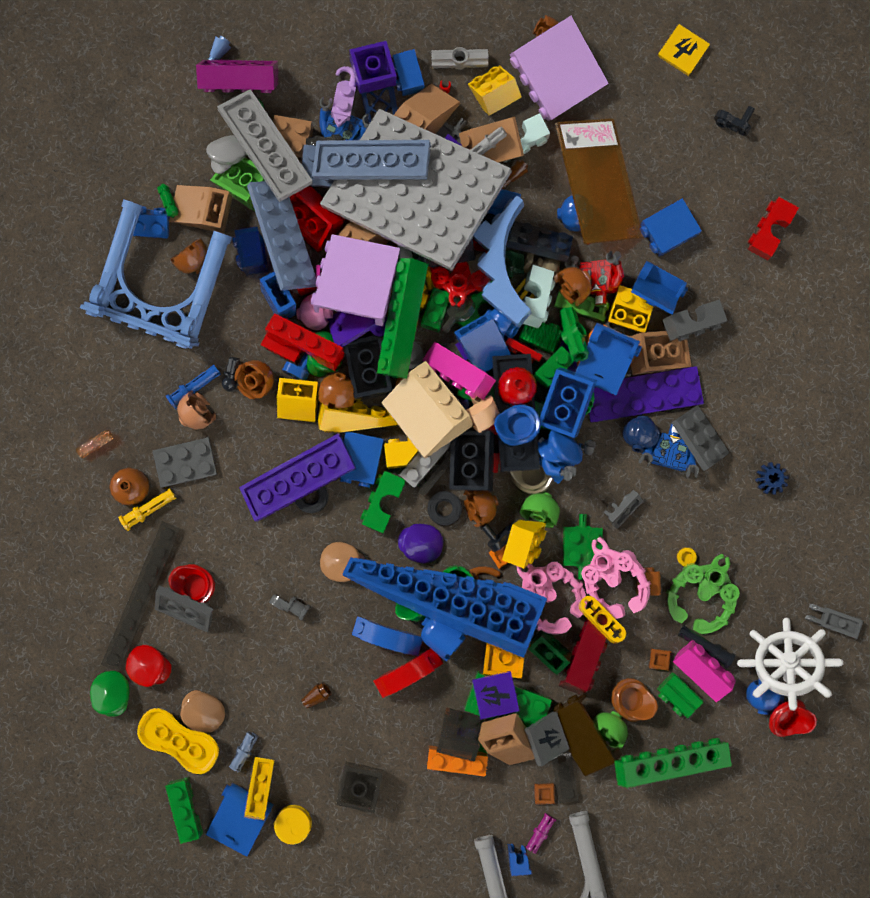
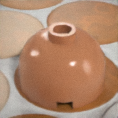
(191, 411)

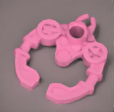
(610, 573)
(545, 577)

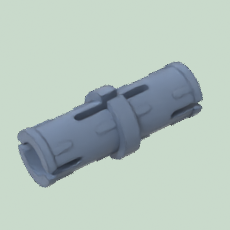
(243, 751)

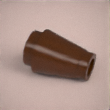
(316, 695)

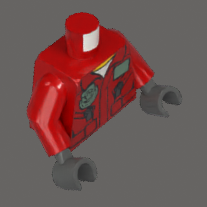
(604, 275)

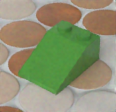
(236, 181)

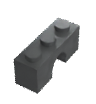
(681, 325)

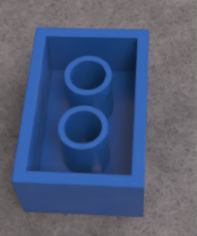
(567, 402)

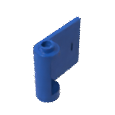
(659, 287)
(608, 357)
(231, 826)

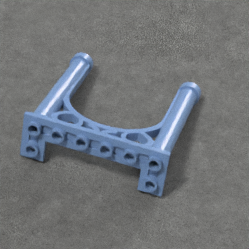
(114, 268)

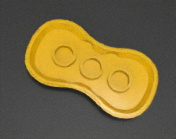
(191, 748)

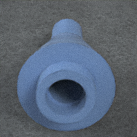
(219, 48)

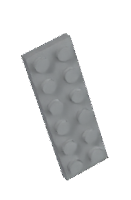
(265, 145)

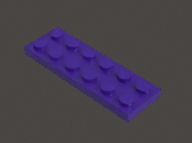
(648, 395)
(297, 477)

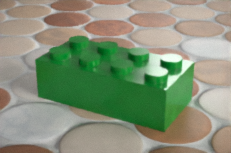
(531, 704)

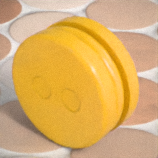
(293, 824)

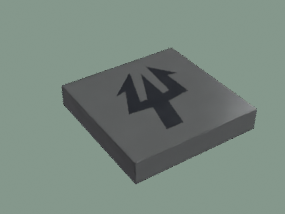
(547, 739)

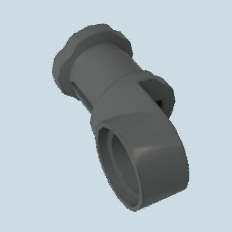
(293, 606)

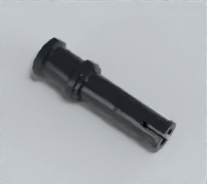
(714, 651)

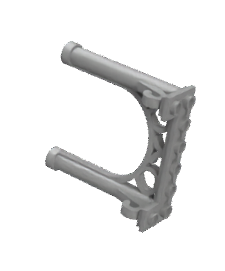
(586, 851)

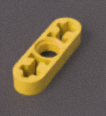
(610, 619)

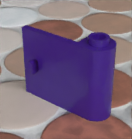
(348, 327)

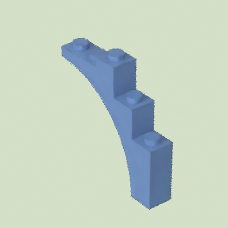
(494, 239)

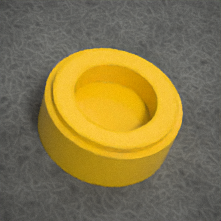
(686, 556)

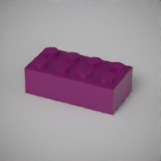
(237, 75)

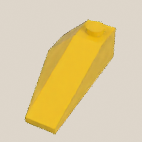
(352, 418)

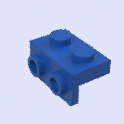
(152, 223)

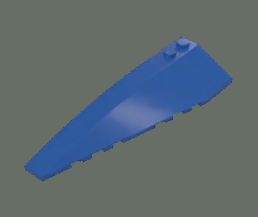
(480, 608)

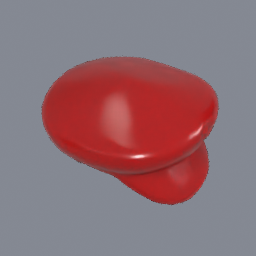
(193, 582)
(147, 666)
(788, 722)

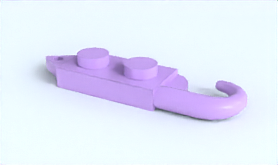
(343, 97)

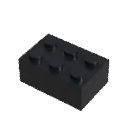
(362, 363)
(472, 461)

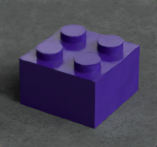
(373, 67)

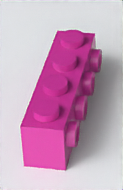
(459, 371)

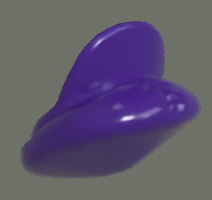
(421, 543)

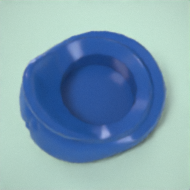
(517, 425)
(560, 449)

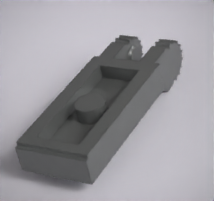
(836, 621)

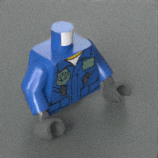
(349, 130)
(671, 453)
(561, 470)

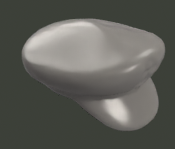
(225, 153)

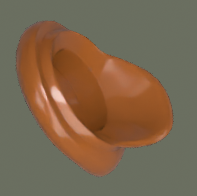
(633, 700)

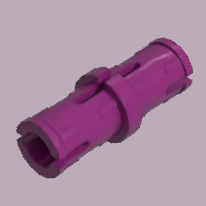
(540, 833)

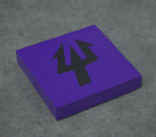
(495, 695)

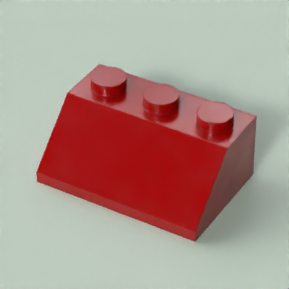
(315, 221)

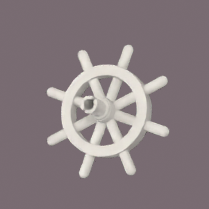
(790, 663)

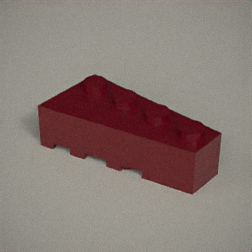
(586, 657)

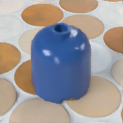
(441, 638)

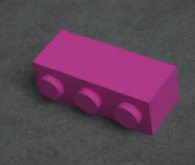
(705, 671)

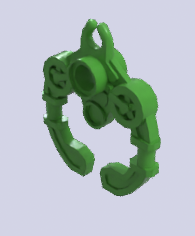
(706, 589)

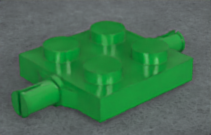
(578, 544)

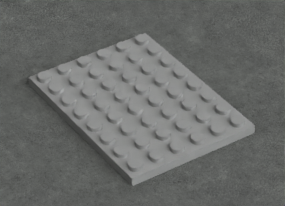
(422, 215)

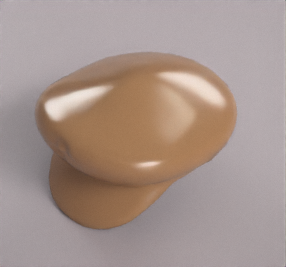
(335, 559)
(202, 712)

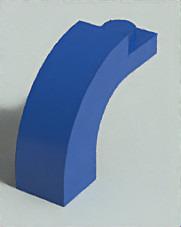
(387, 637)

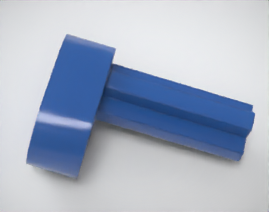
(298, 372)

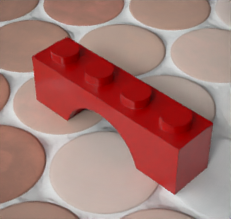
(291, 334)

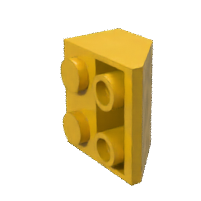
(495, 89)
(630, 310)
(297, 400)
(399, 453)
(524, 542)

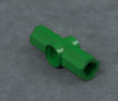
(573, 334)

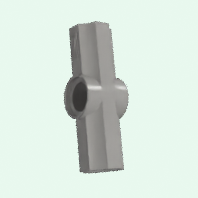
(472, 58)

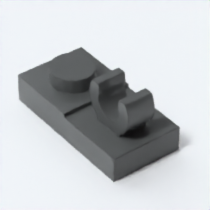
(628, 506)

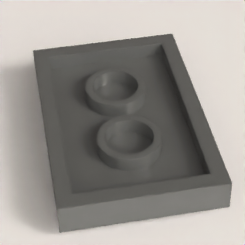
(700, 438)
(184, 462)
(183, 608)

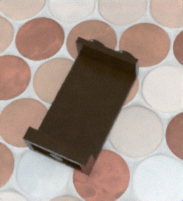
(583, 737)

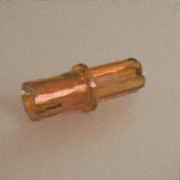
(94, 443)

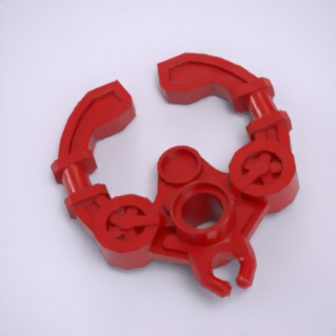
(460, 276)

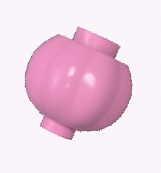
(310, 318)

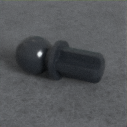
(229, 382)

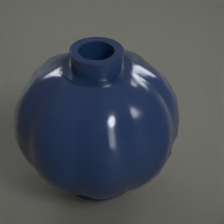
(641, 433)

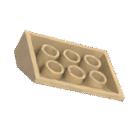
(427, 410)

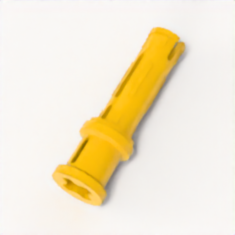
(139, 513)

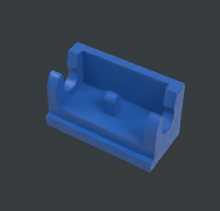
(518, 863)

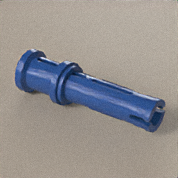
(194, 385)

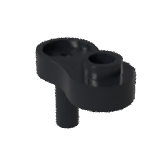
(725, 119)
(497, 541)

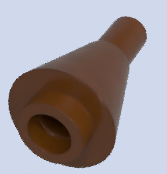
(518, 169)

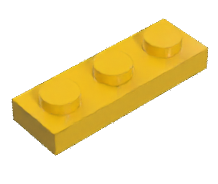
(259, 788)

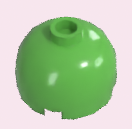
(541, 508)
(612, 728)

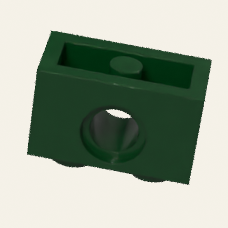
(550, 651)

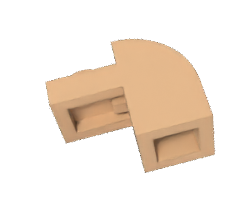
(483, 413)

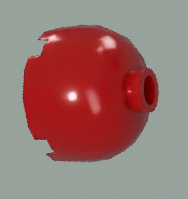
(517, 386)

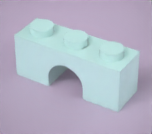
(535, 133)
(539, 282)

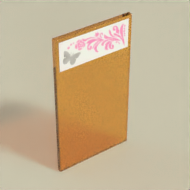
(598, 180)

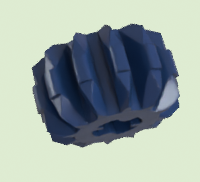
(775, 486)

